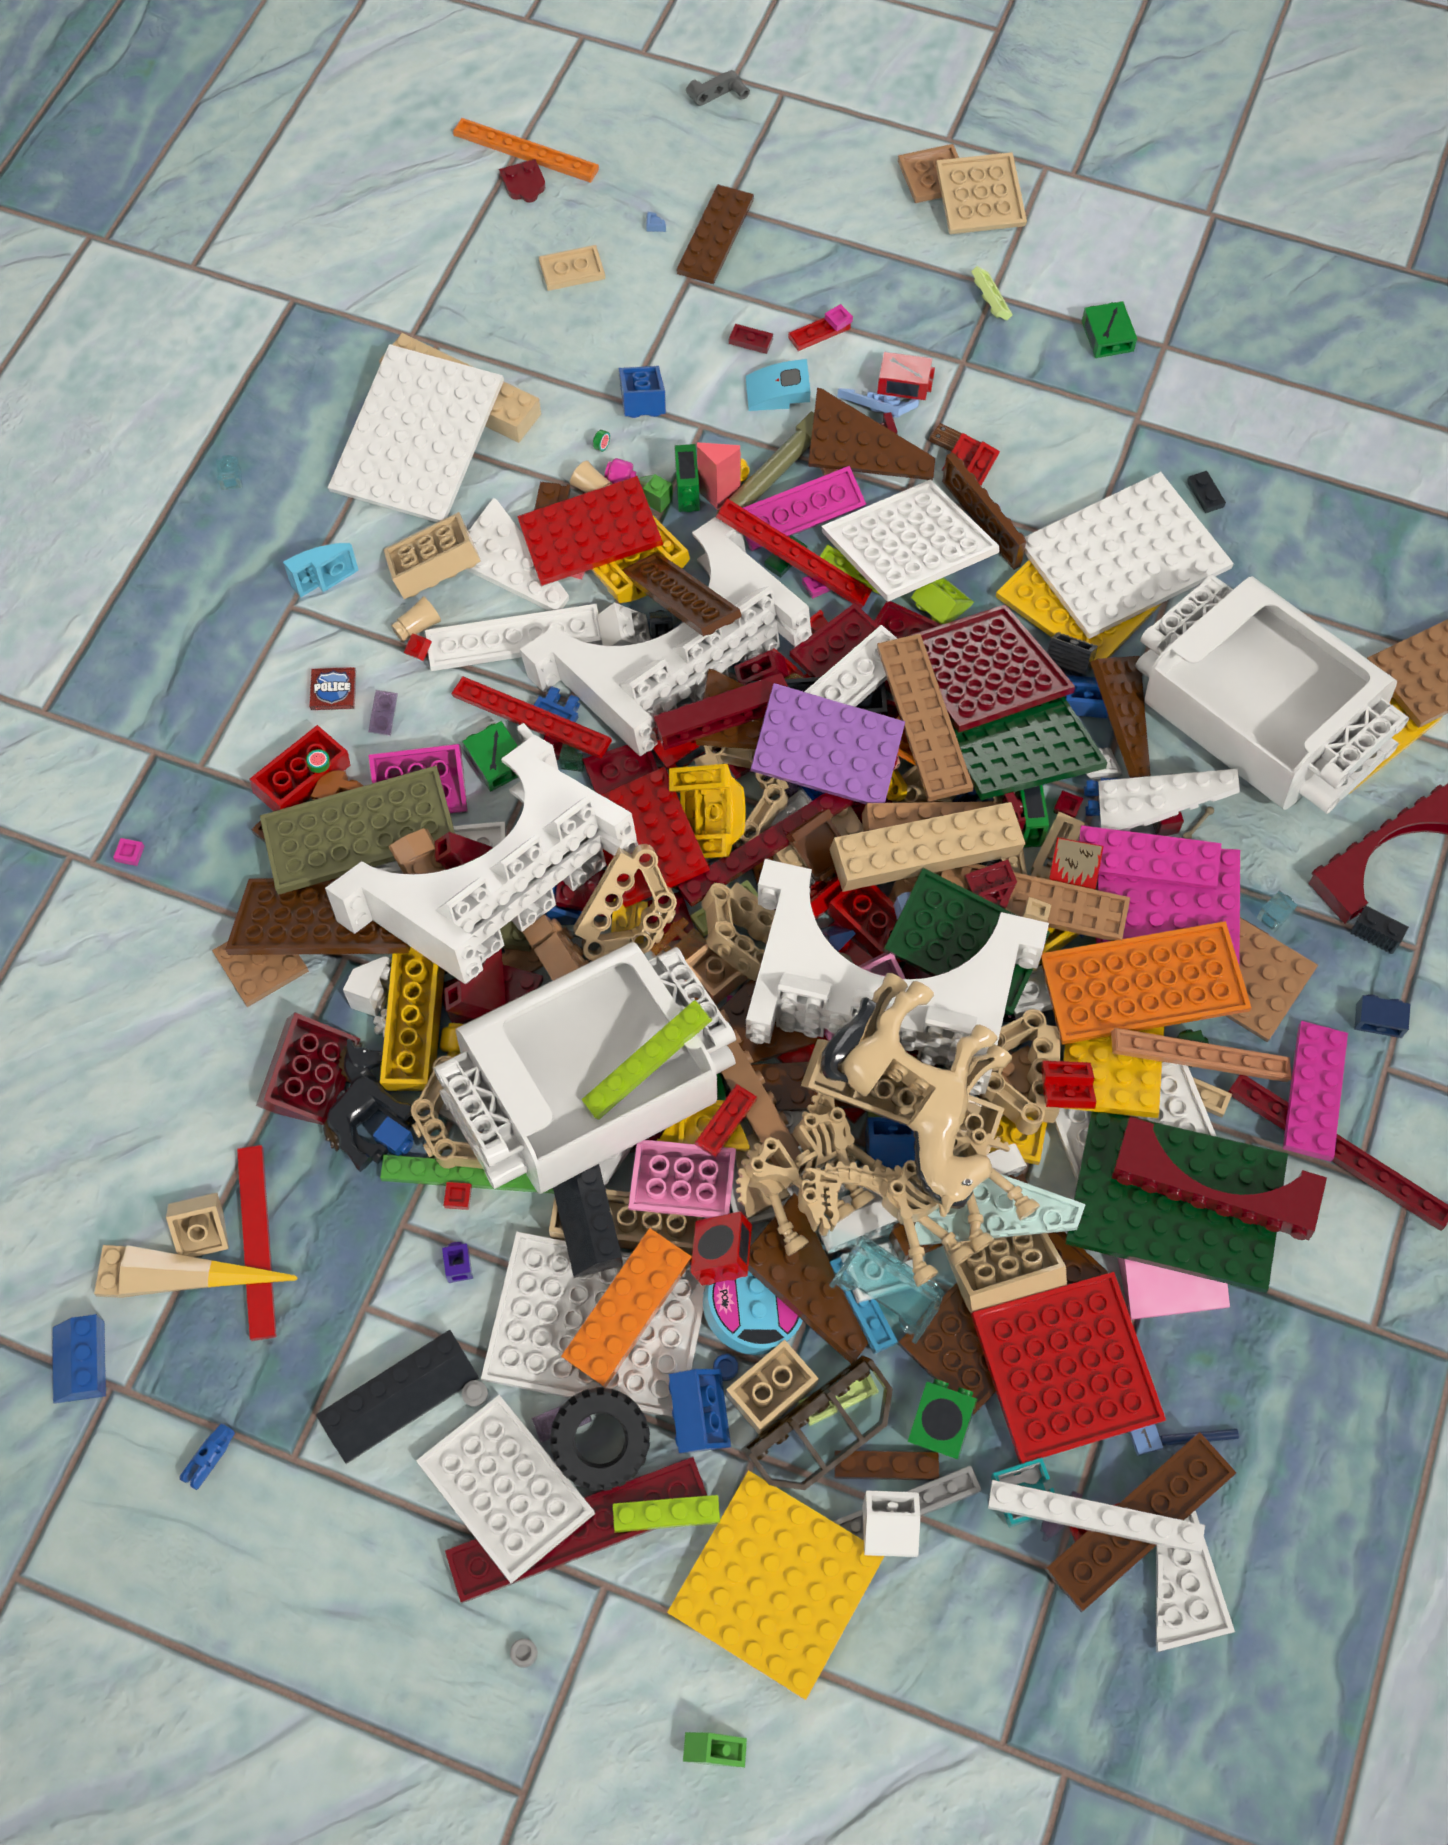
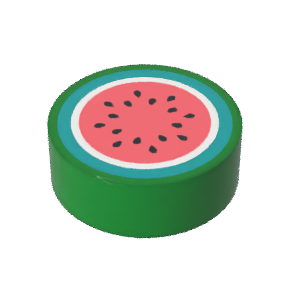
(601, 440)
(318, 761)

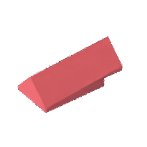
(718, 471)

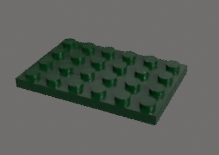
(946, 928)

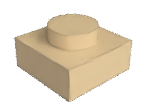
(1036, 910)

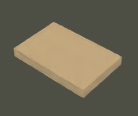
(571, 267)

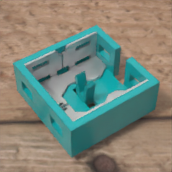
(1030, 1475)

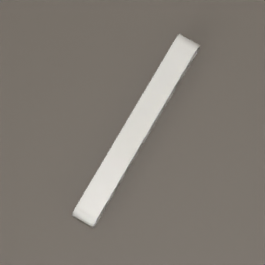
(876, 1219)

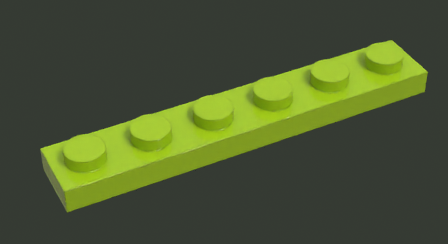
(646, 1059)

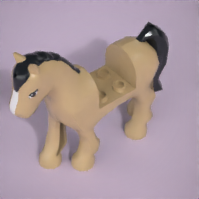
(873, 1045)

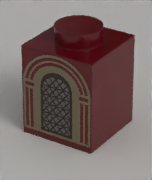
(1169, 826)

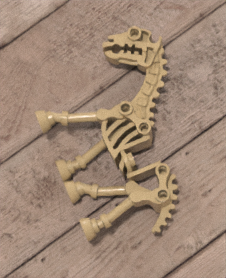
(823, 1137)
(908, 1202)

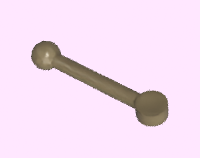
(1208, 811)

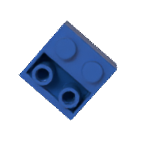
(1086, 697)
(889, 1142)

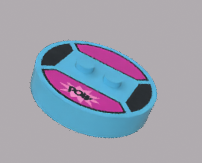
(748, 1315)

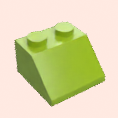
(942, 600)

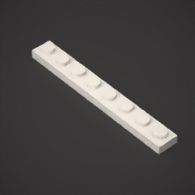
(1096, 1516)

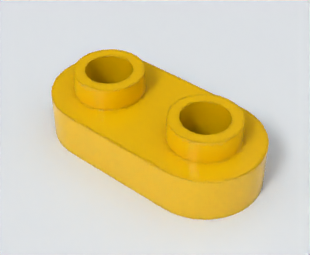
(899, 784)

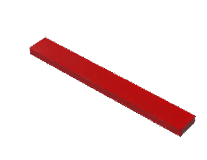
(793, 553)
(532, 716)
(256, 1241)

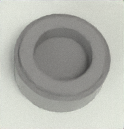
(523, 1653)

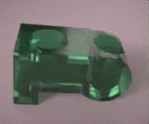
(571, 759)

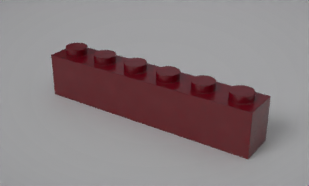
(715, 713)

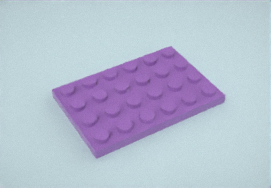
(827, 745)

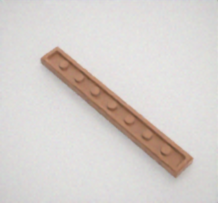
(1200, 1055)

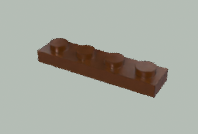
(888, 1465)

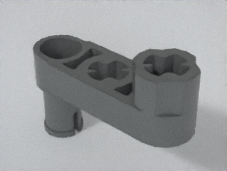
(717, 87)

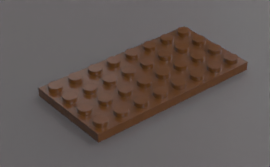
(300, 924)
(950, 1343)

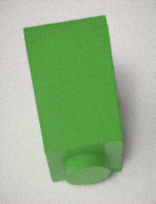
(657, 491)
(714, 1749)

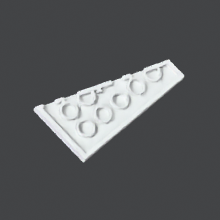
(1155, 798)
(1188, 1597)

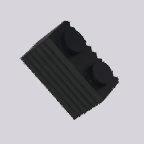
(1072, 653)
(1379, 929)

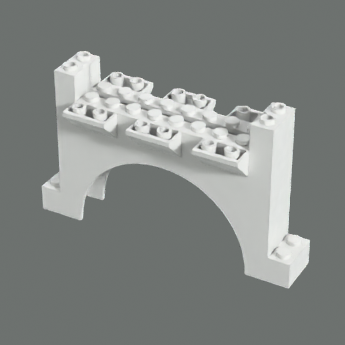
(650, 677)
(460, 911)
(819, 989)

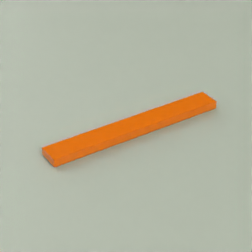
(526, 150)

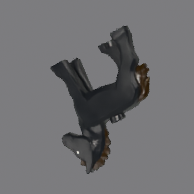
(359, 1104)

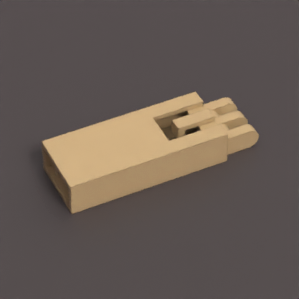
(1063, 827)

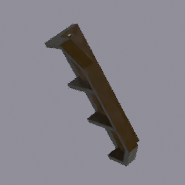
(819, 1402)

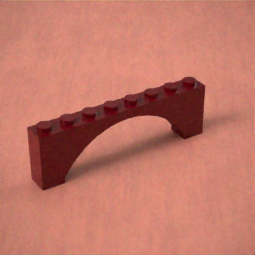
(1343, 878)
(488, 988)
(1286, 1209)

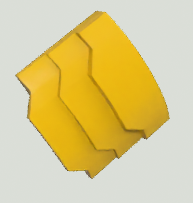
(618, 582)
(712, 806)

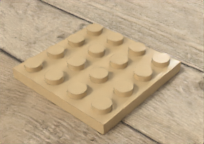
(981, 193)

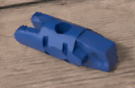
(207, 1456)

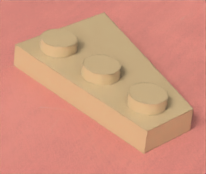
(756, 1200)

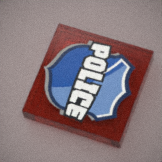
(333, 688)

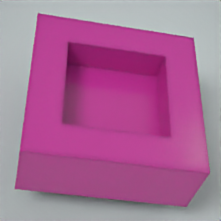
(838, 317)
(813, 587)
(128, 852)

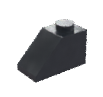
(660, 623)

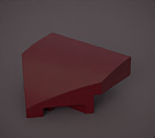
(993, 883)

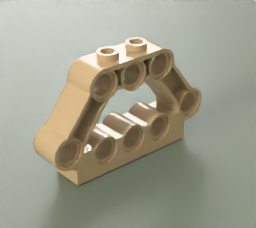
(766, 809)
(625, 863)
(741, 908)
(431, 1100)
(1014, 1103)

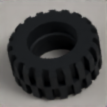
(635, 1446)

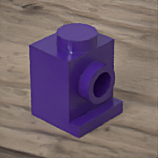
(458, 1272)

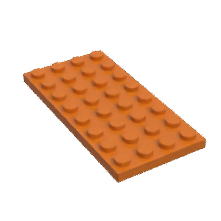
(1144, 982)

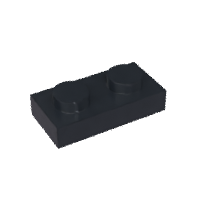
(1206, 492)

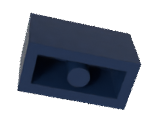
(1382, 1016)

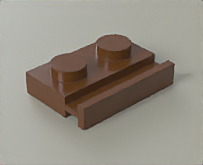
(551, 493)

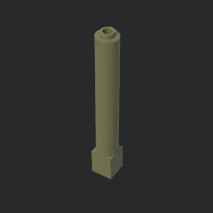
(775, 465)

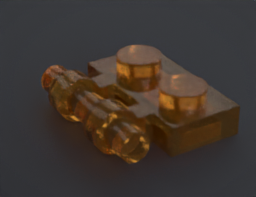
(688, 945)

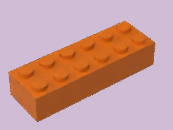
(627, 1307)

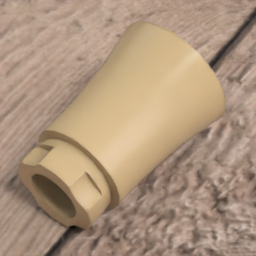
(588, 478)
(416, 620)

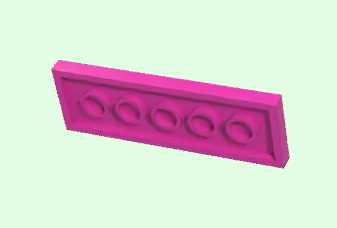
(809, 504)
(1156, 857)
(1315, 1091)

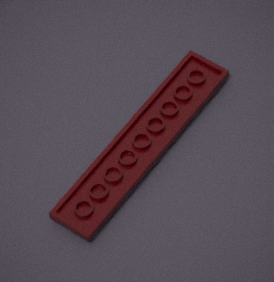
(478, 1575)

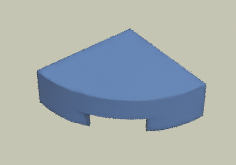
(655, 223)

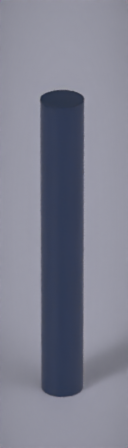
(1184, 1438)

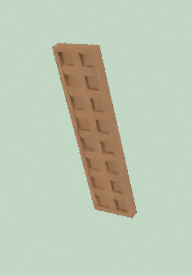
(925, 717)
(1072, 906)

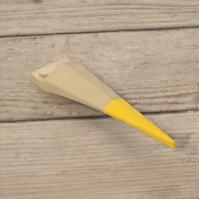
(144, 1271)

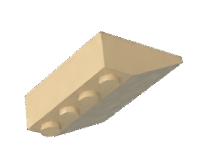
(431, 556)
(1009, 1270)

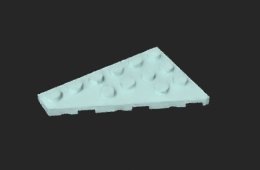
(999, 1214)

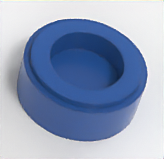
(728, 1366)

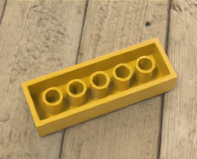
(411, 1022)

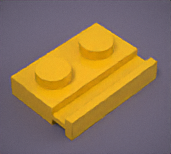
(628, 918)

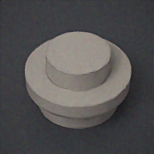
(474, 1393)

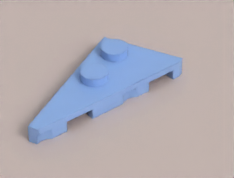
(879, 402)

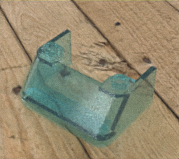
(890, 1284)

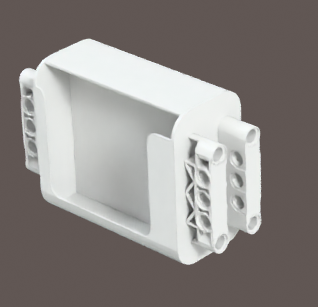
(1270, 692)
(548, 1049)

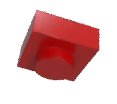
(417, 647)
(457, 1195)

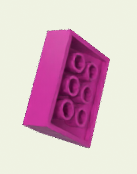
(446, 758)

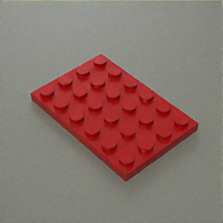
(590, 530)
(662, 825)

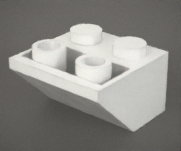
(622, 626)
(369, 986)
(891, 1523)

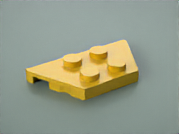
(690, 1128)

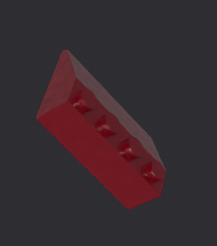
(305, 1070)

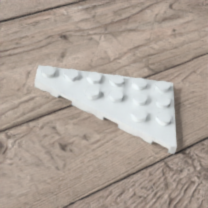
(508, 560)

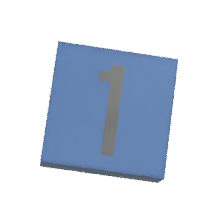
(1146, 1440)

